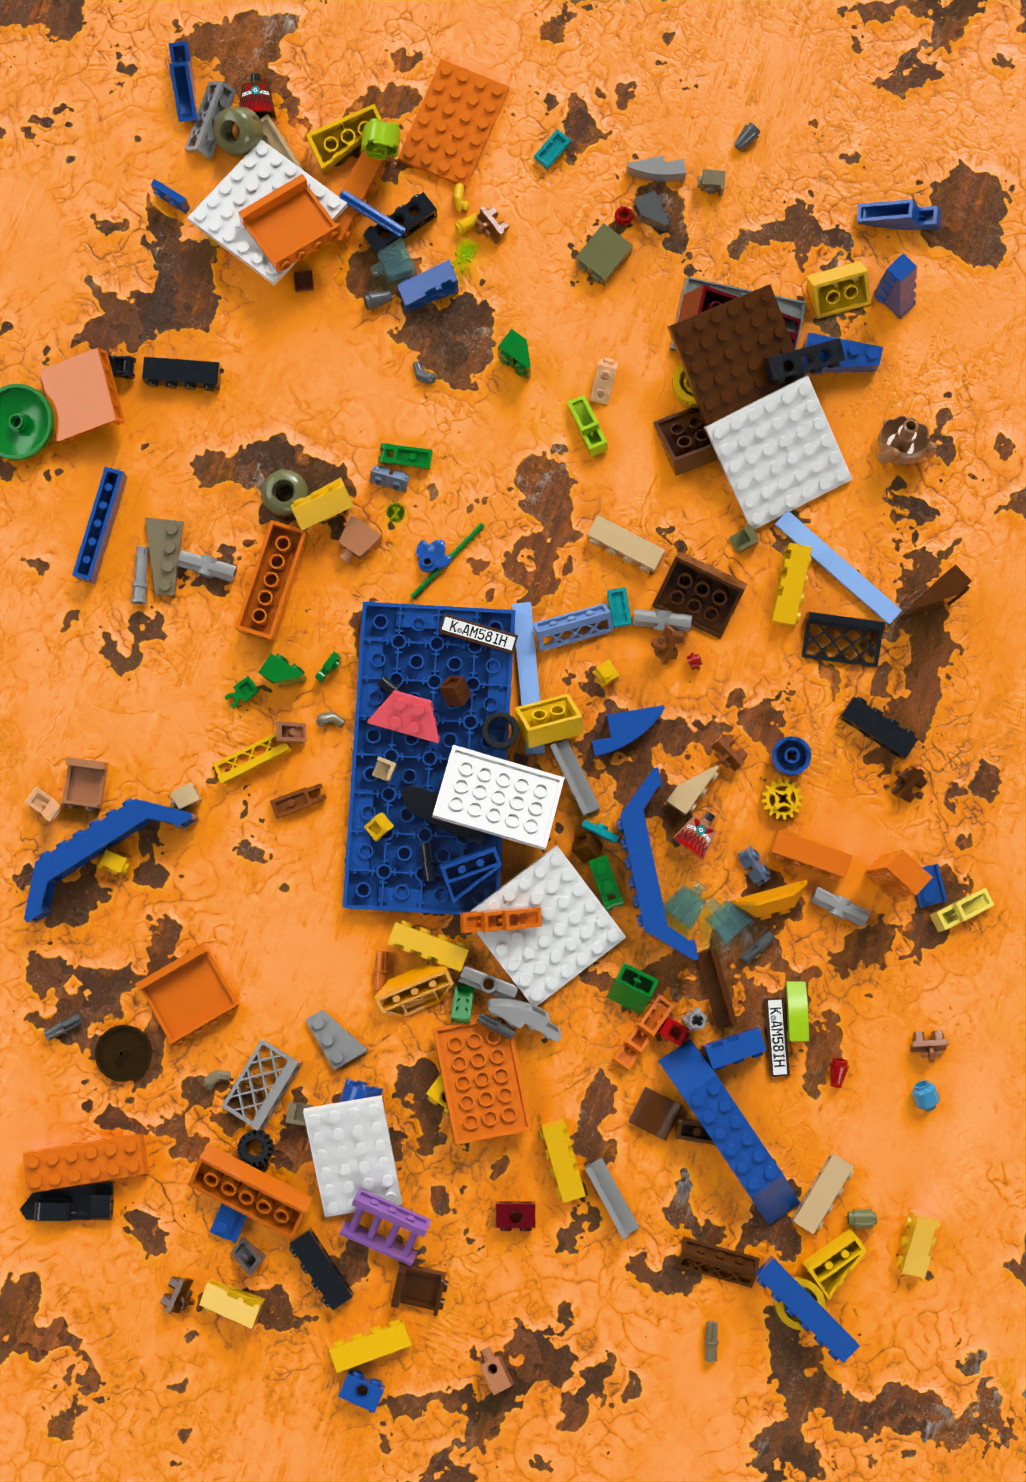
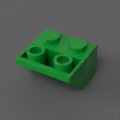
(514, 352)
(280, 672)
(632, 988)

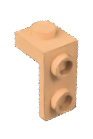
(604, 380)
(43, 803)

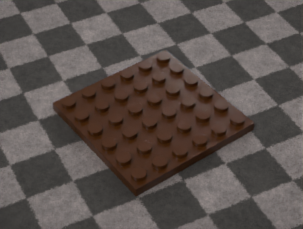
(726, 351)

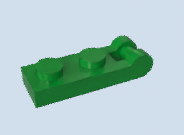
(405, 456)
(605, 882)

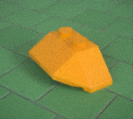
(772, 900)
(414, 990)

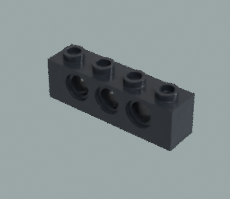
(402, 213)
(775, 365)

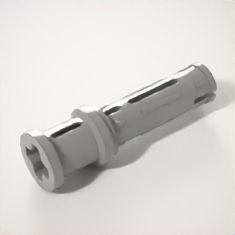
(139, 584)

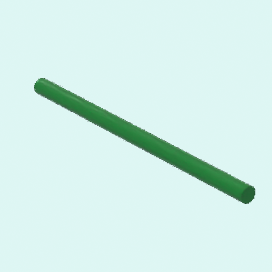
(458, 549)

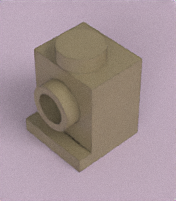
(712, 181)

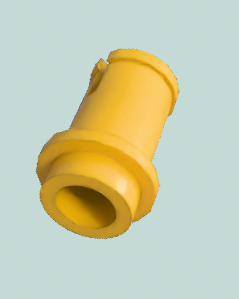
(467, 223)

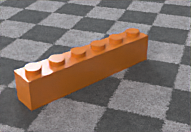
(360, 184)

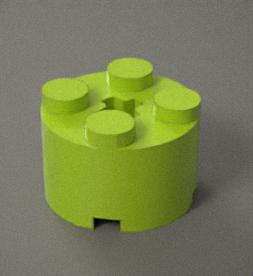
(381, 139)

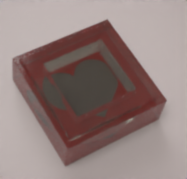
(303, 281)

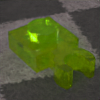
(465, 252)

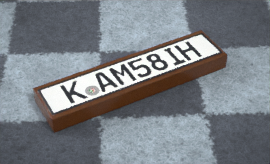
(478, 634)
(777, 1037)

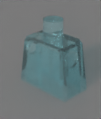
(394, 262)
(686, 904)
(726, 919)

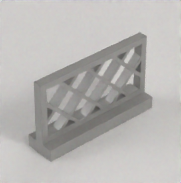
(277, 1090)

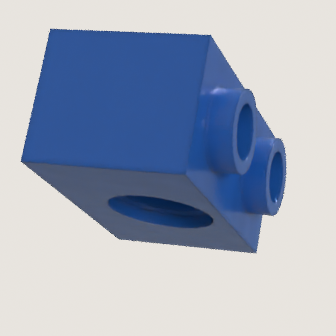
(368, 1400)

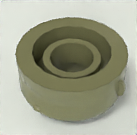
(249, 127)
(274, 483)

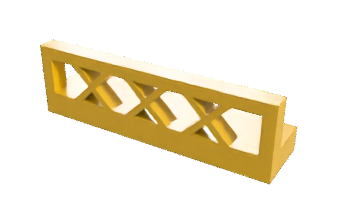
(253, 763)

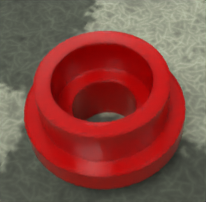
(623, 210)
(694, 661)

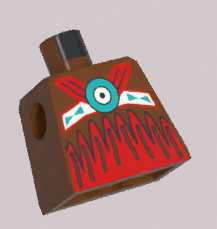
(257, 97)

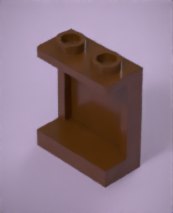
(419, 1287)

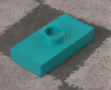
(552, 149)
(619, 607)
(600, 830)

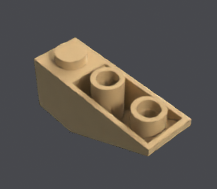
(687, 792)

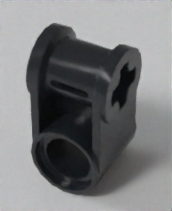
(123, 366)

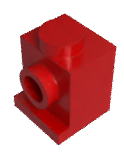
(669, 1024)

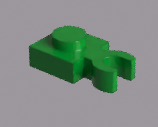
(332, 663)
(244, 690)

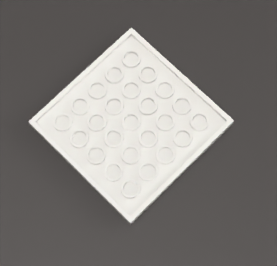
(249, 181)
(778, 452)
(572, 932)

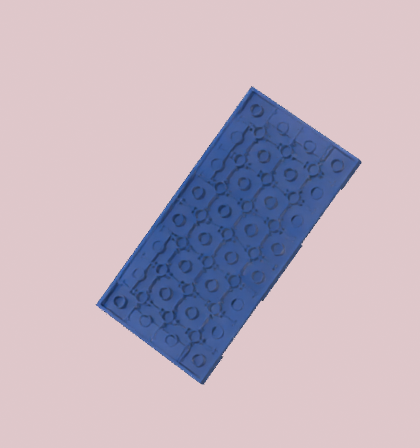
(411, 652)

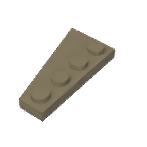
(164, 549)

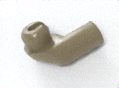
(328, 717)
(216, 1075)

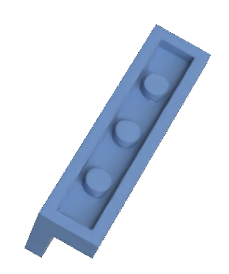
(573, 622)

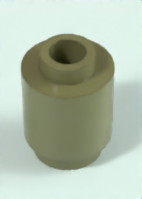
(862, 1218)

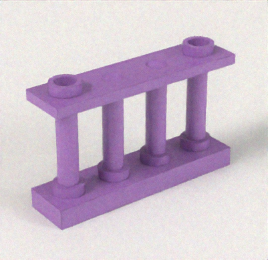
(392, 1213)

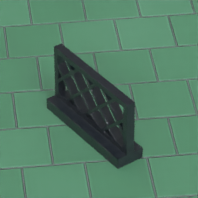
(843, 622)

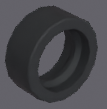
(497, 716)

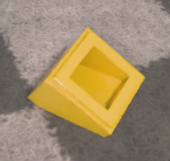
(378, 826)

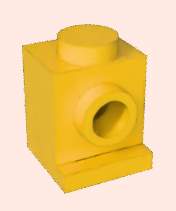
(605, 673)
(115, 862)

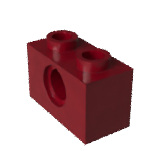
(525, 1208)

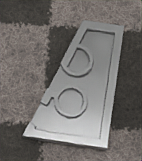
(334, 1039)

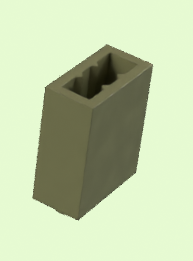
(603, 254)

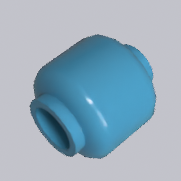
(925, 1095)

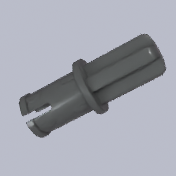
(758, 947)
(63, 1026)
(497, 1026)

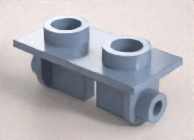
(381, 476)
(759, 872)

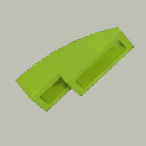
(587, 425)
(797, 1011)

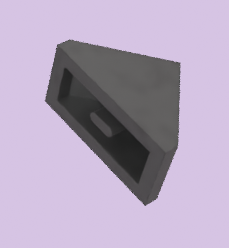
(248, 1256)

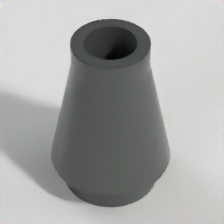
(747, 136)
(376, 299)

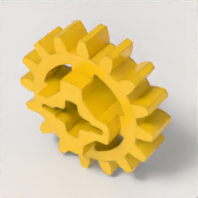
(774, 793)

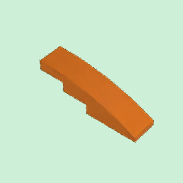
(501, 919)
(643, 1032)

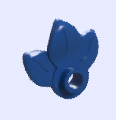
(433, 553)

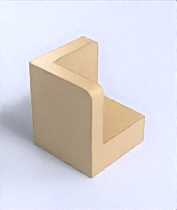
(384, 769)

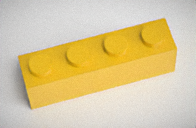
(370, 1345)

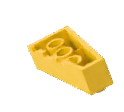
(340, 137)
(563, 1160)

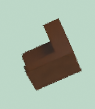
(455, 691)
(529, 761)
(586, 847)

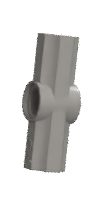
(207, 566)
(660, 618)
(840, 906)
(476, 978)
(695, 1019)

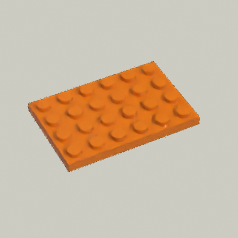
(453, 123)
(481, 1082)

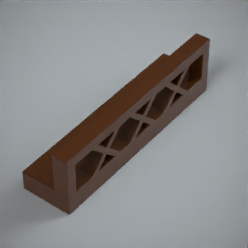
(716, 989)
(719, 1259)

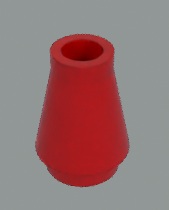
(838, 1071)

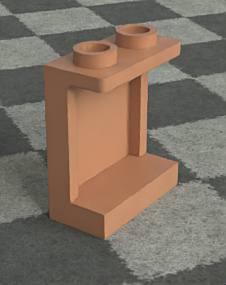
(84, 784)

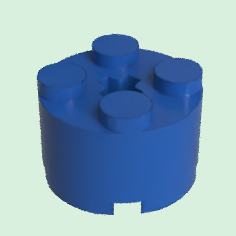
(791, 745)
(358, 1090)

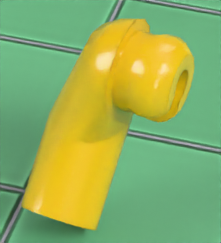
(458, 197)

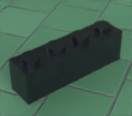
(182, 373)
(878, 728)
(321, 1269)

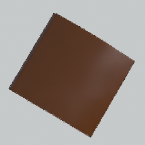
(655, 1113)

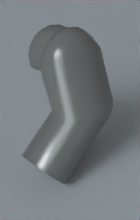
(423, 376)

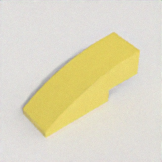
(961, 910)

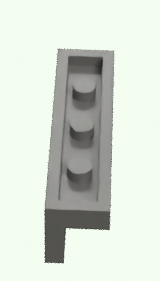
(204, 135)
(574, 777)
(611, 1197)

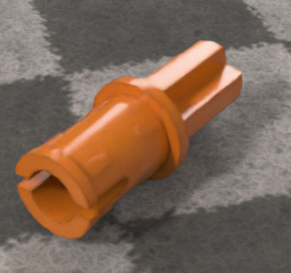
(380, 969)

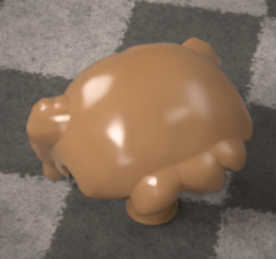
(904, 442)

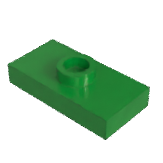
(462, 1004)

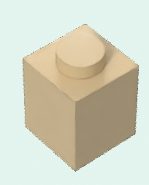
(185, 796)

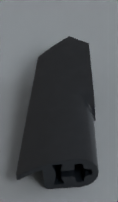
(422, 804)
(71, 1203)

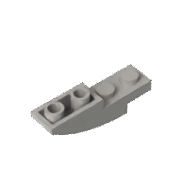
(518, 1013)

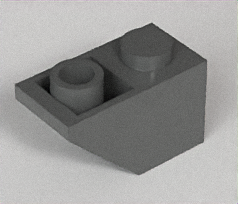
(651, 212)

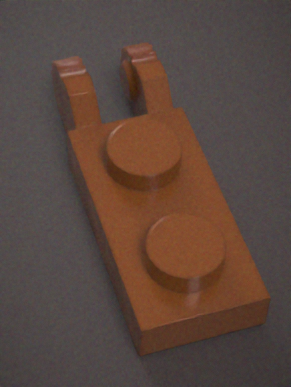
(296, 801)

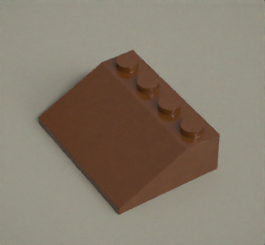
(685, 441)
(944, 591)
(701, 592)

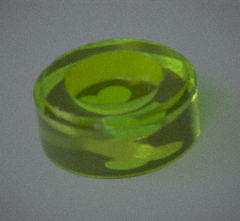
(395, 512)

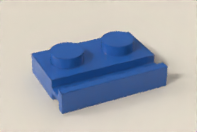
(170, 196)
(934, 890)
(228, 1223)

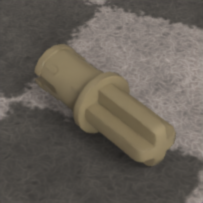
(711, 1341)

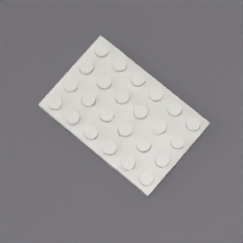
(498, 797)
(351, 1152)

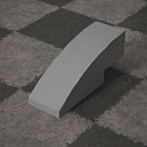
(657, 169)

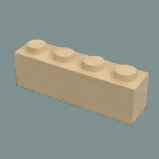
(625, 543)
(822, 1193)

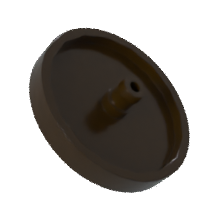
(123, 1053)

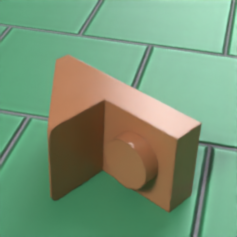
(290, 732)

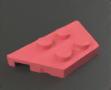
(408, 716)

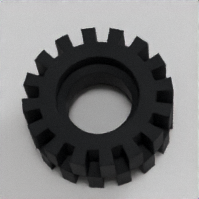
(259, 1136)

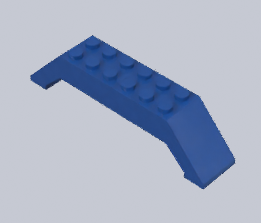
(90, 844)
(643, 870)
(730, 1131)

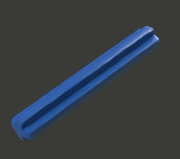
(372, 213)

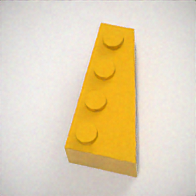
(790, 585)
(428, 946)

